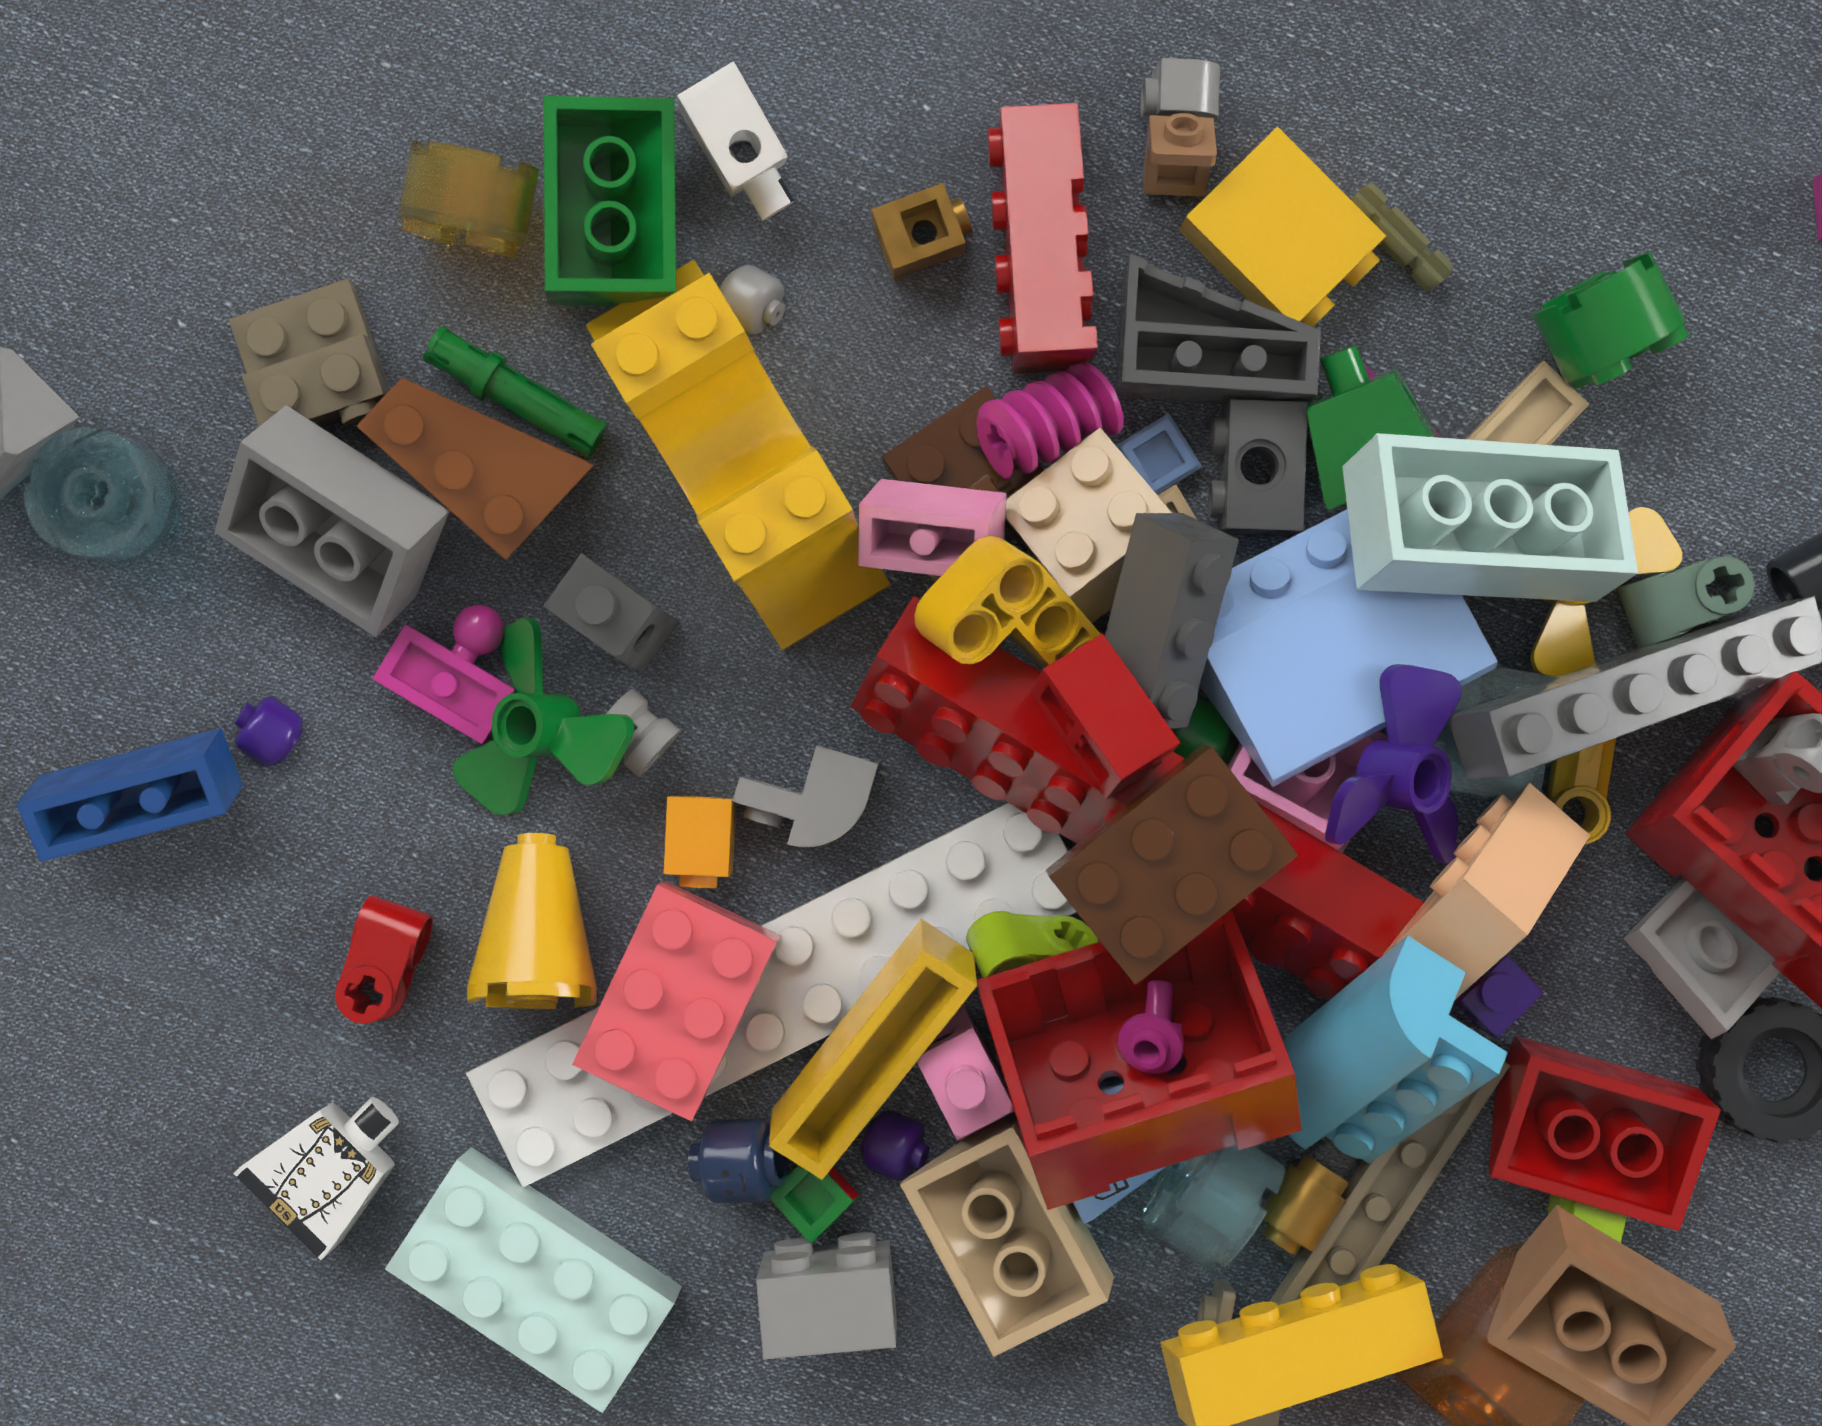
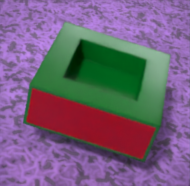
(812, 1202)

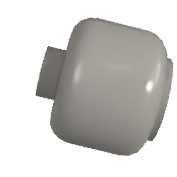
(754, 297)

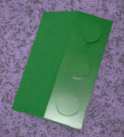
(608, 199)

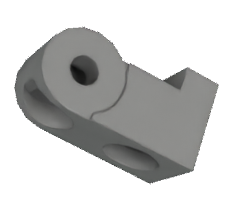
(1789, 759)

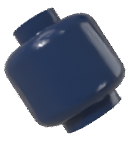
(736, 1162)

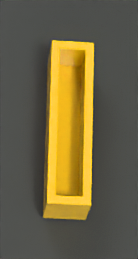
(872, 1049)
(1301, 1347)

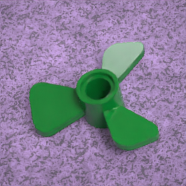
(537, 726)

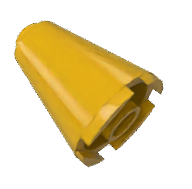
(533, 932)

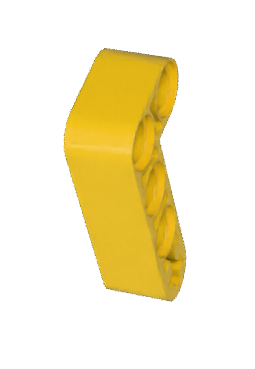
(998, 594)

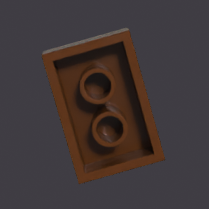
(1171, 863)

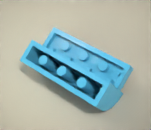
(1387, 1055)

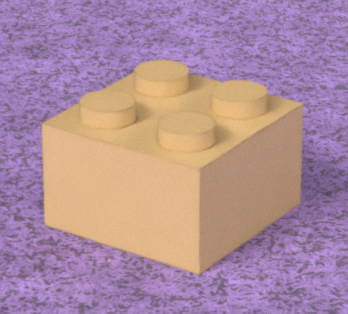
(1081, 519)

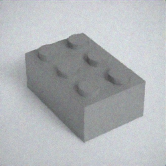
(330, 520)

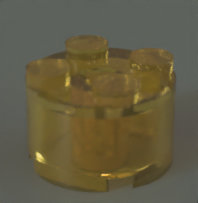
(467, 195)

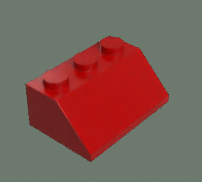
(1599, 1133)

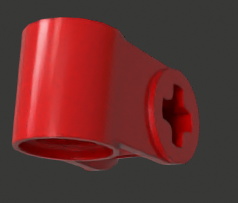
(383, 950)

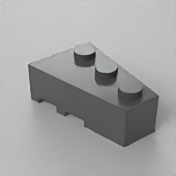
(1206, 346)

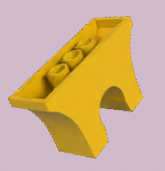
(738, 455)

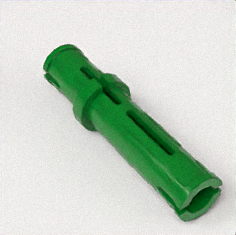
(494, 379)

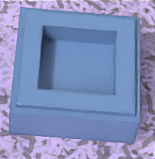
(1160, 454)

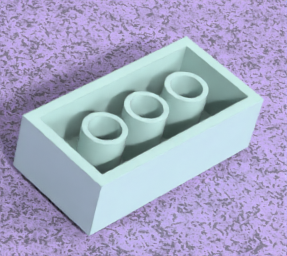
(1488, 518)
(534, 1278)

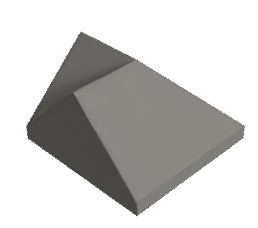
(28, 418)

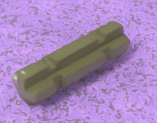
(1403, 238)

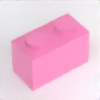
(924, 525)

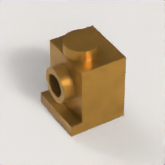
(929, 207)

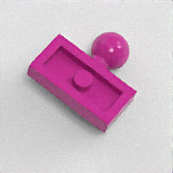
(447, 679)

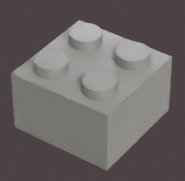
(826, 1297)

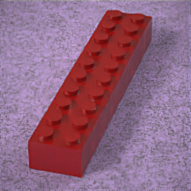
(1312, 917)

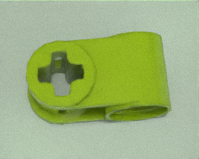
(1013, 940)

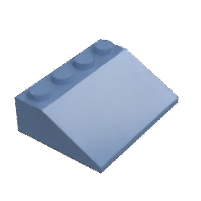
(1306, 649)

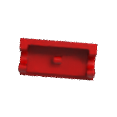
(1103, 716)

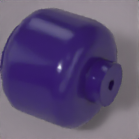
(267, 731)
(894, 1145)

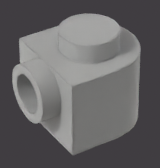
(1182, 87)

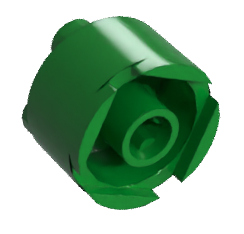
(1610, 319)

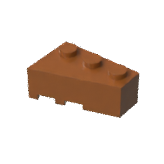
(472, 463)

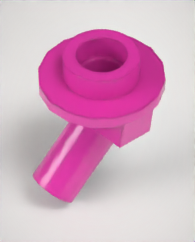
(1150, 1038)

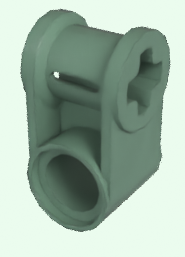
(1678, 599)

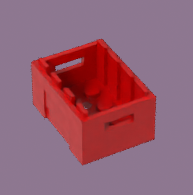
(1708, 836)
(1059, 1041)

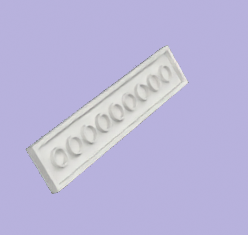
(820, 967)

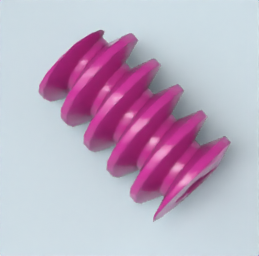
(1047, 418)

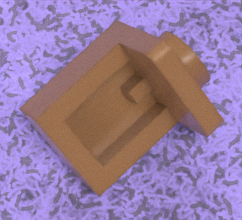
(1178, 155)

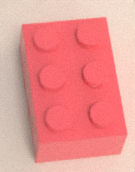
(676, 1000)

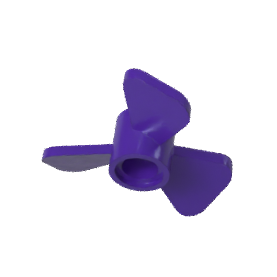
(1406, 767)

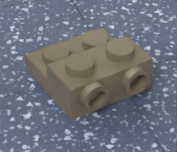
(311, 357)

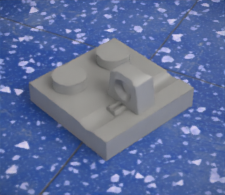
(1702, 958)

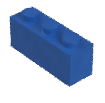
(130, 795)

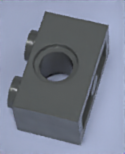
(1278, 434)

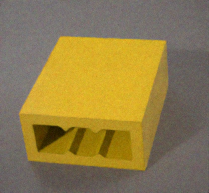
(1283, 231)

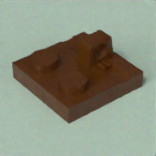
(951, 454)

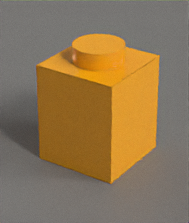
(699, 839)

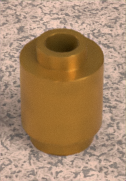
(1303, 1206)

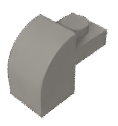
(827, 807)

